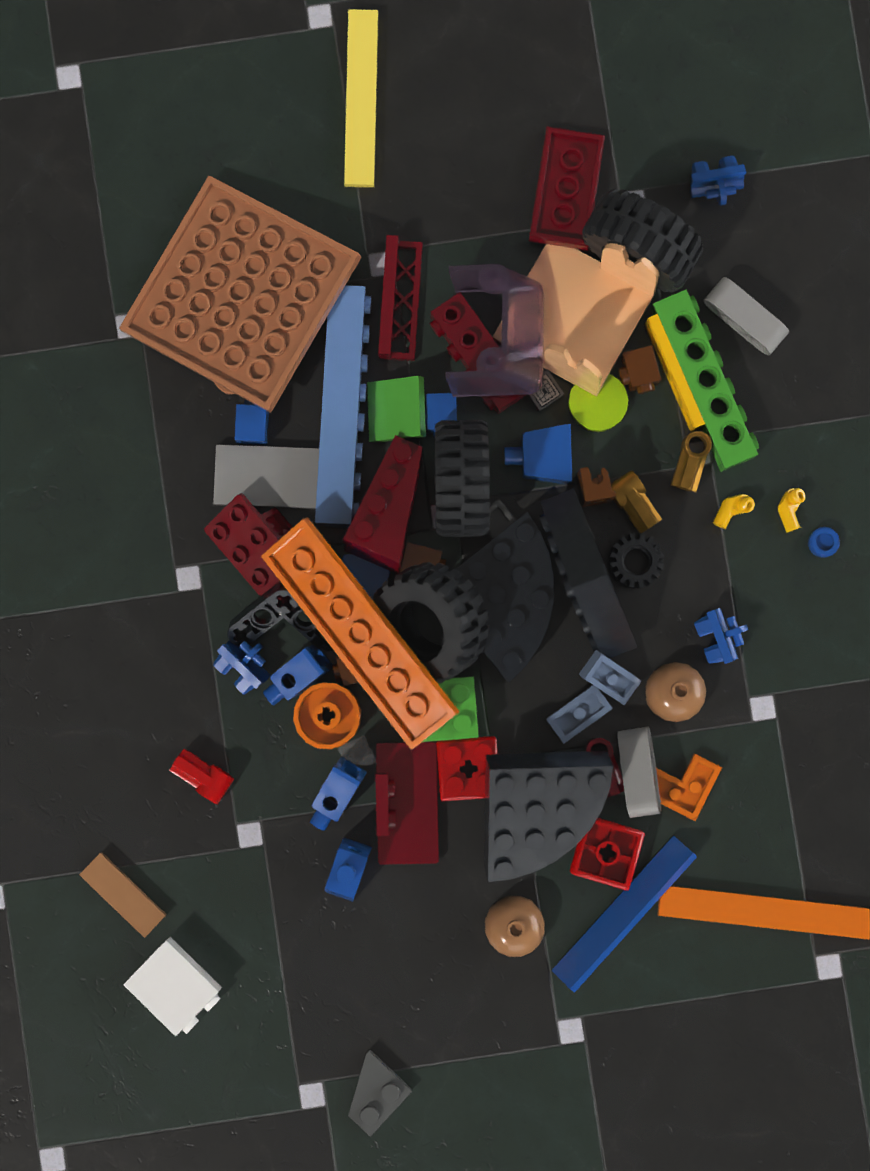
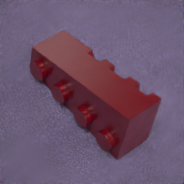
(385, 512)

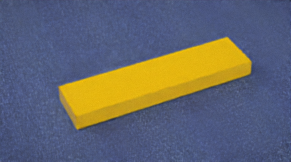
(674, 373)

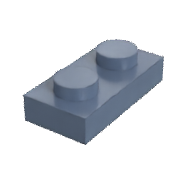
(610, 677)
(579, 713)

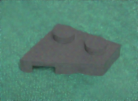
(376, 1094)

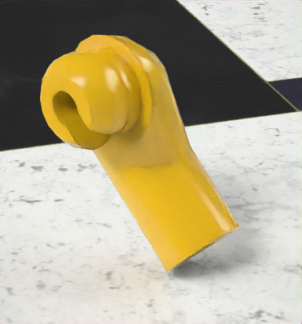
(733, 506)
(788, 506)

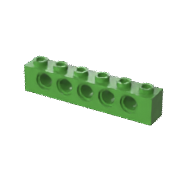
(725, 453)

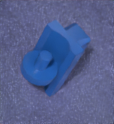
(717, 182)
(716, 624)
(246, 662)

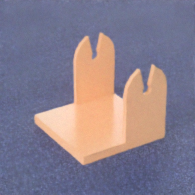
(589, 309)

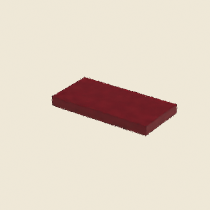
(566, 187)

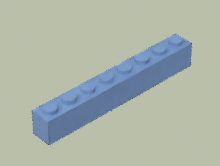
(341, 408)

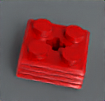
(452, 756)
(617, 870)

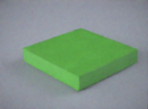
(396, 409)

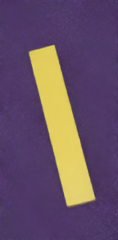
(361, 98)

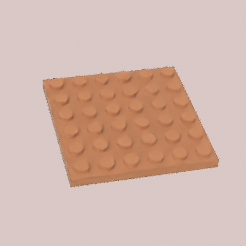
(240, 293)

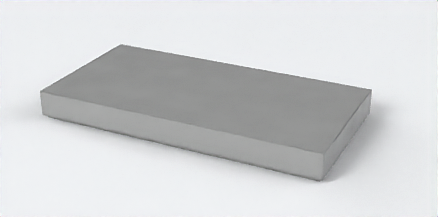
(266, 475)

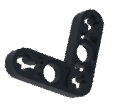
(278, 609)

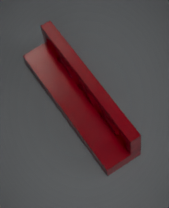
(388, 298)

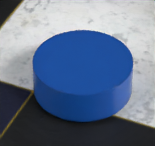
(823, 542)

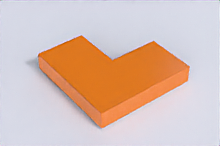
(690, 792)

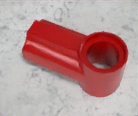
(207, 779)

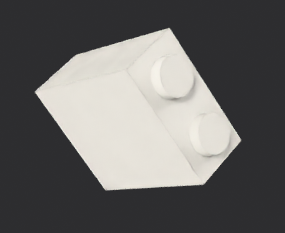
(174, 987)

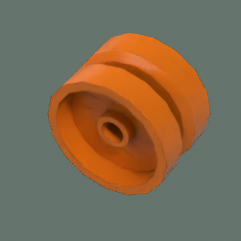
(310, 710)

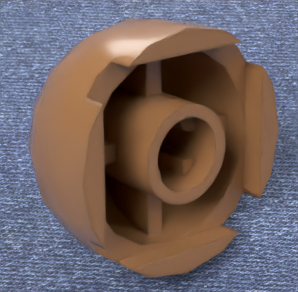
(675, 692)
(514, 926)

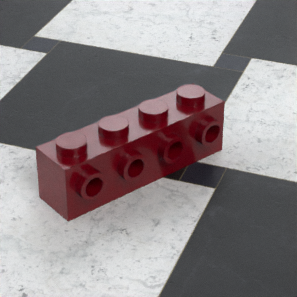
(466, 341)

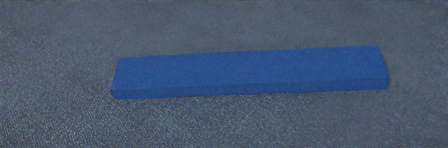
(624, 914)

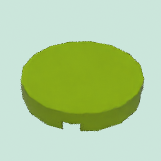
(599, 412)

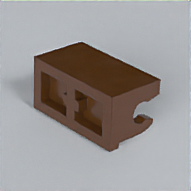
(594, 491)

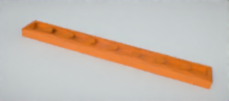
(765, 912)

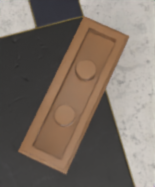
(123, 894)

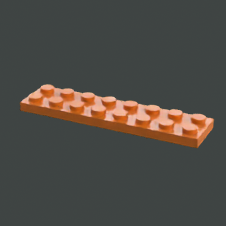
(359, 633)

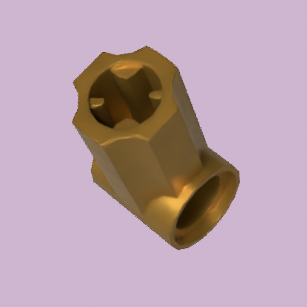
(691, 464)
(635, 503)

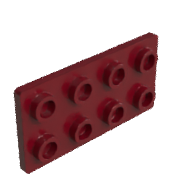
(245, 537)
(407, 803)

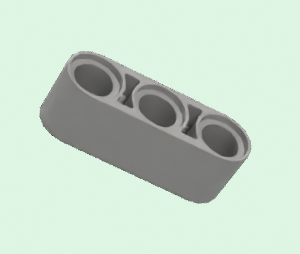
(746, 316)
(639, 772)

